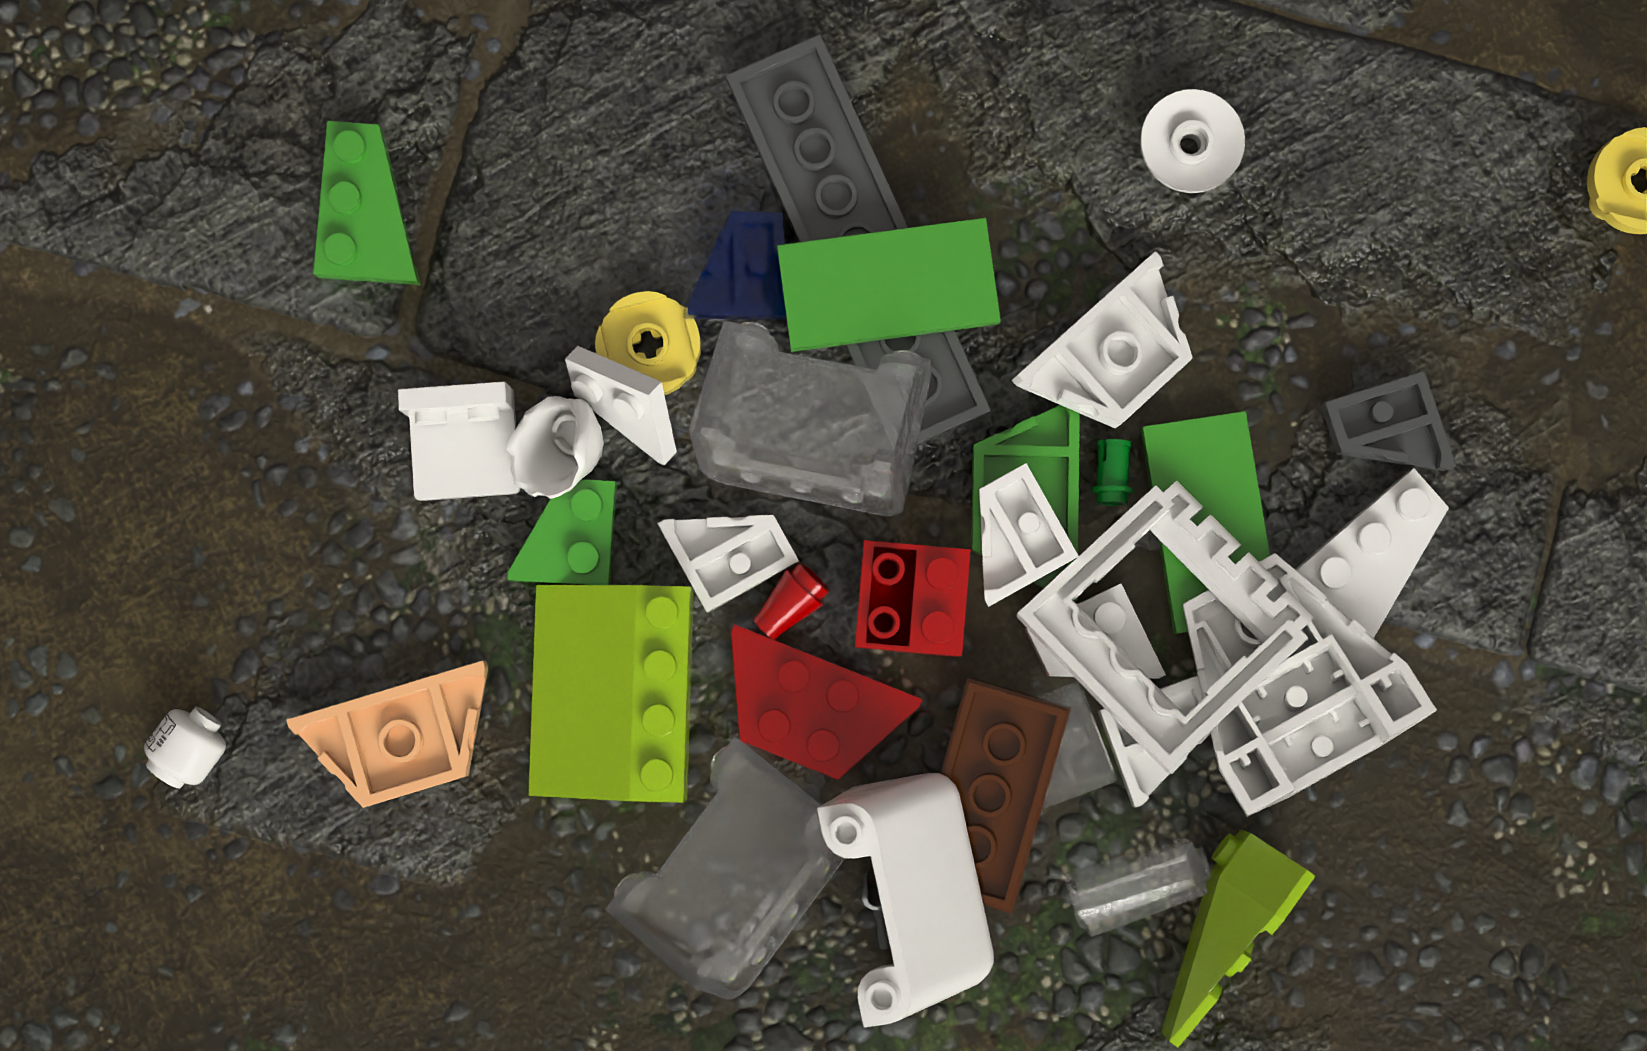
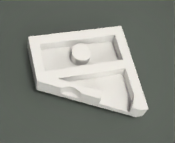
(1019, 535)
(728, 554)

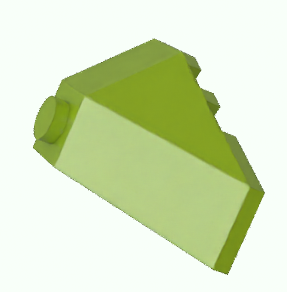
(1247, 893)

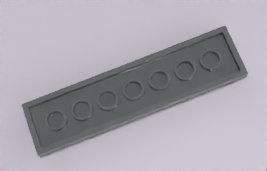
(838, 189)

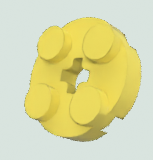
(1610, 185)
(665, 319)

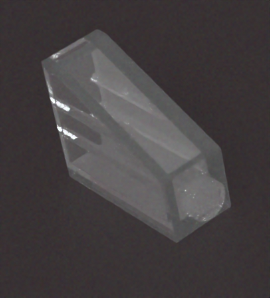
(1137, 885)

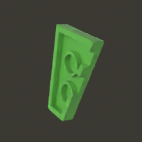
(359, 210)

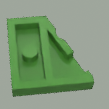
(571, 538)

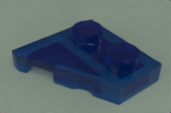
(742, 271)

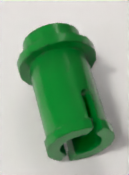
(1112, 473)

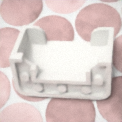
(924, 886)

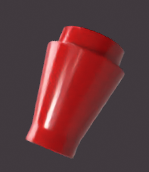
(792, 599)

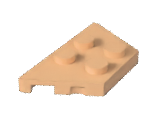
(400, 735)

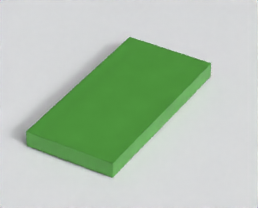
(888, 284)
(1217, 467)

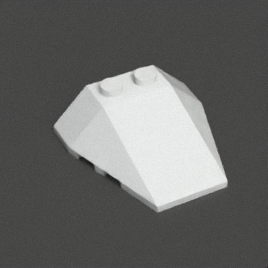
(1316, 709)

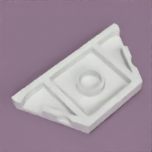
(1114, 351)

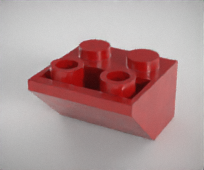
(912, 598)

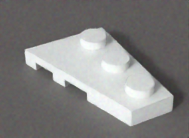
(1376, 551)

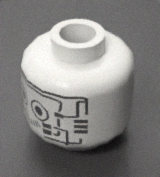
(184, 747)

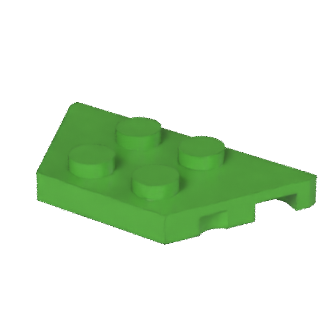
(1052, 453)

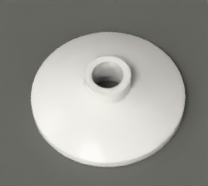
(1206, 121)

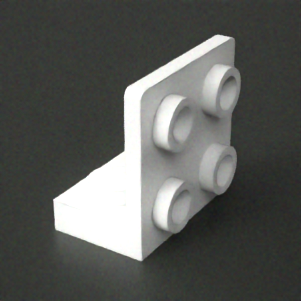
(460, 439)

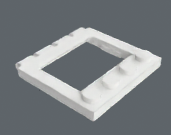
(1113, 676)

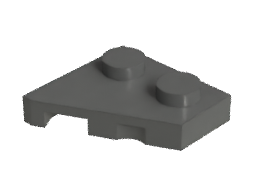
(1391, 424)

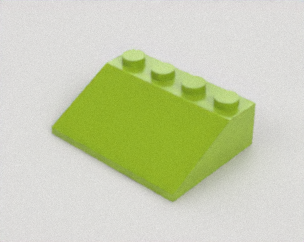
(611, 692)

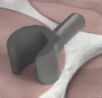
(872, 900)

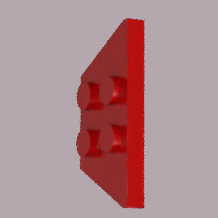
(810, 706)

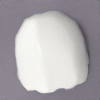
(555, 446)

